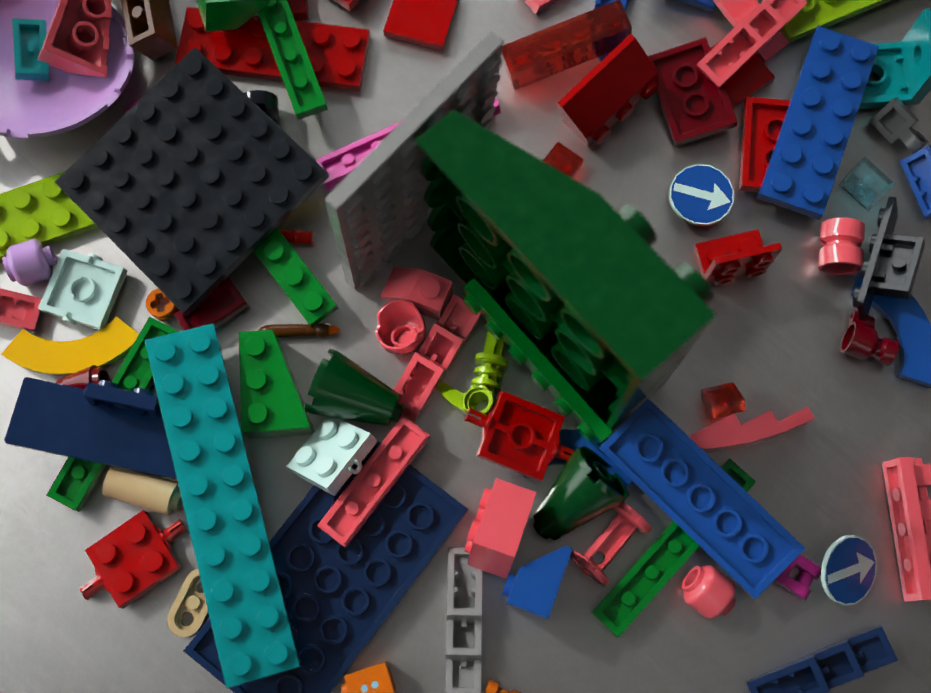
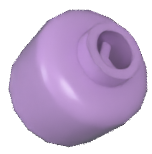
(29, 262)

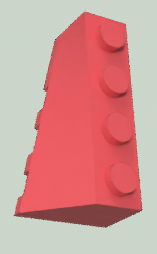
(79, 37)

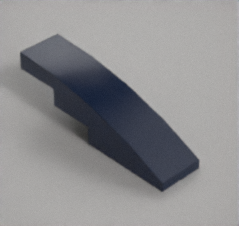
(829, 665)

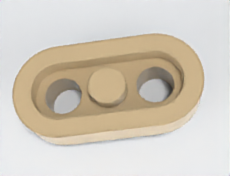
(188, 600)

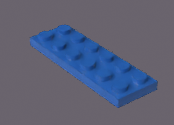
(818, 123)
(702, 498)

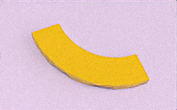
(71, 356)

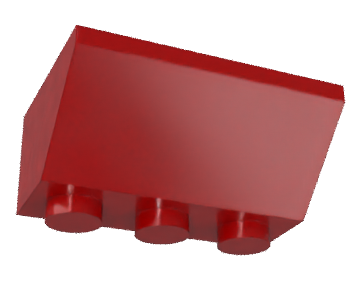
(609, 92)

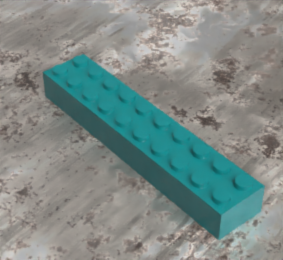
(221, 506)

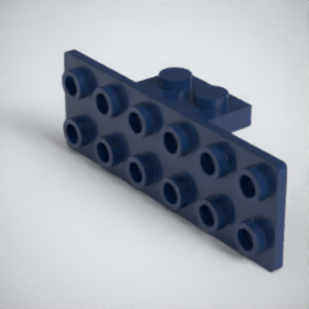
(93, 425)

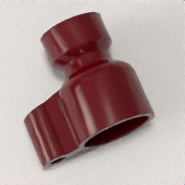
(863, 341)

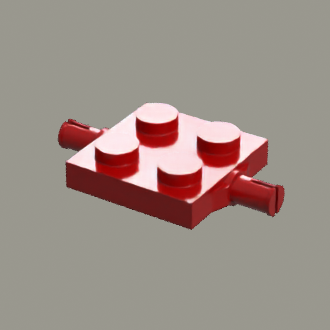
(520, 436)
(133, 559)

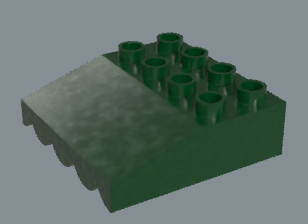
(562, 265)

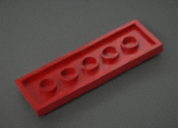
(334, 51)

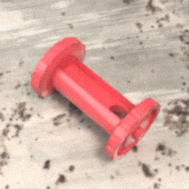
(611, 542)

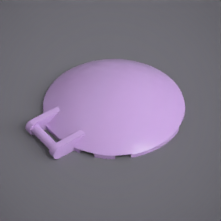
(67, 99)

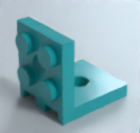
(902, 68)

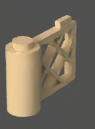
(143, 490)

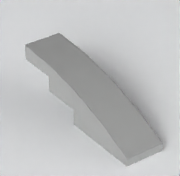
(463, 624)

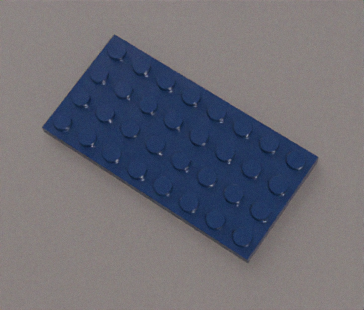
(340, 593)

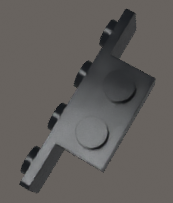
(891, 264)

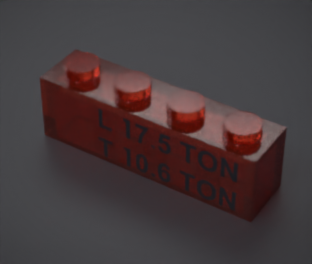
(566, 44)

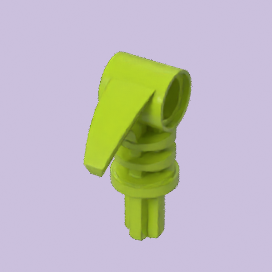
(485, 385)

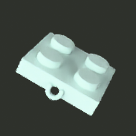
(83, 289)
(330, 453)

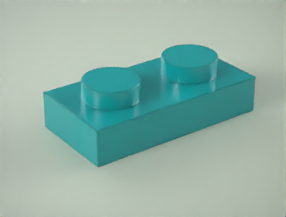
(27, 44)

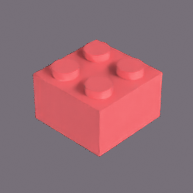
(499, 527)

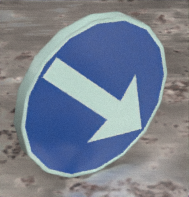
(701, 195)
(848, 570)

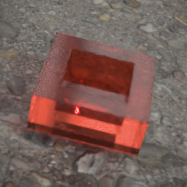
(564, 160)
(723, 400)

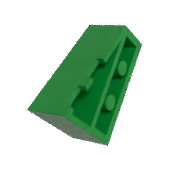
(268, 389)

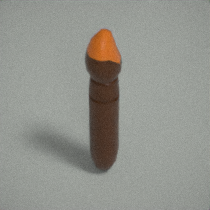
(302, 330)

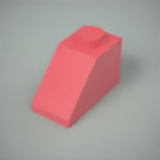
(422, 288)

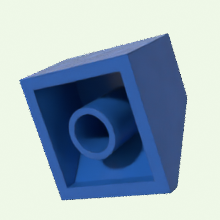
(537, 583)

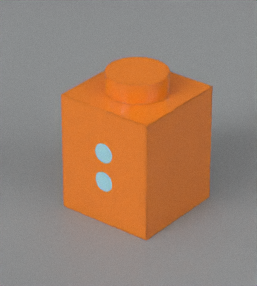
(370, 680)

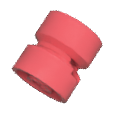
(841, 246)

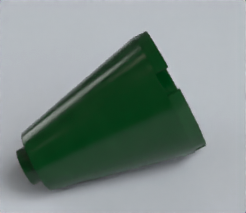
(352, 393)
(578, 495)

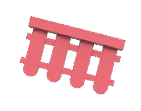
(911, 523)

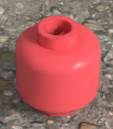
(709, 591)

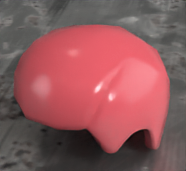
(400, 327)

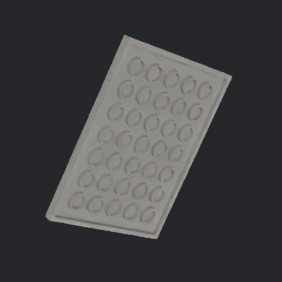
(385, 192)

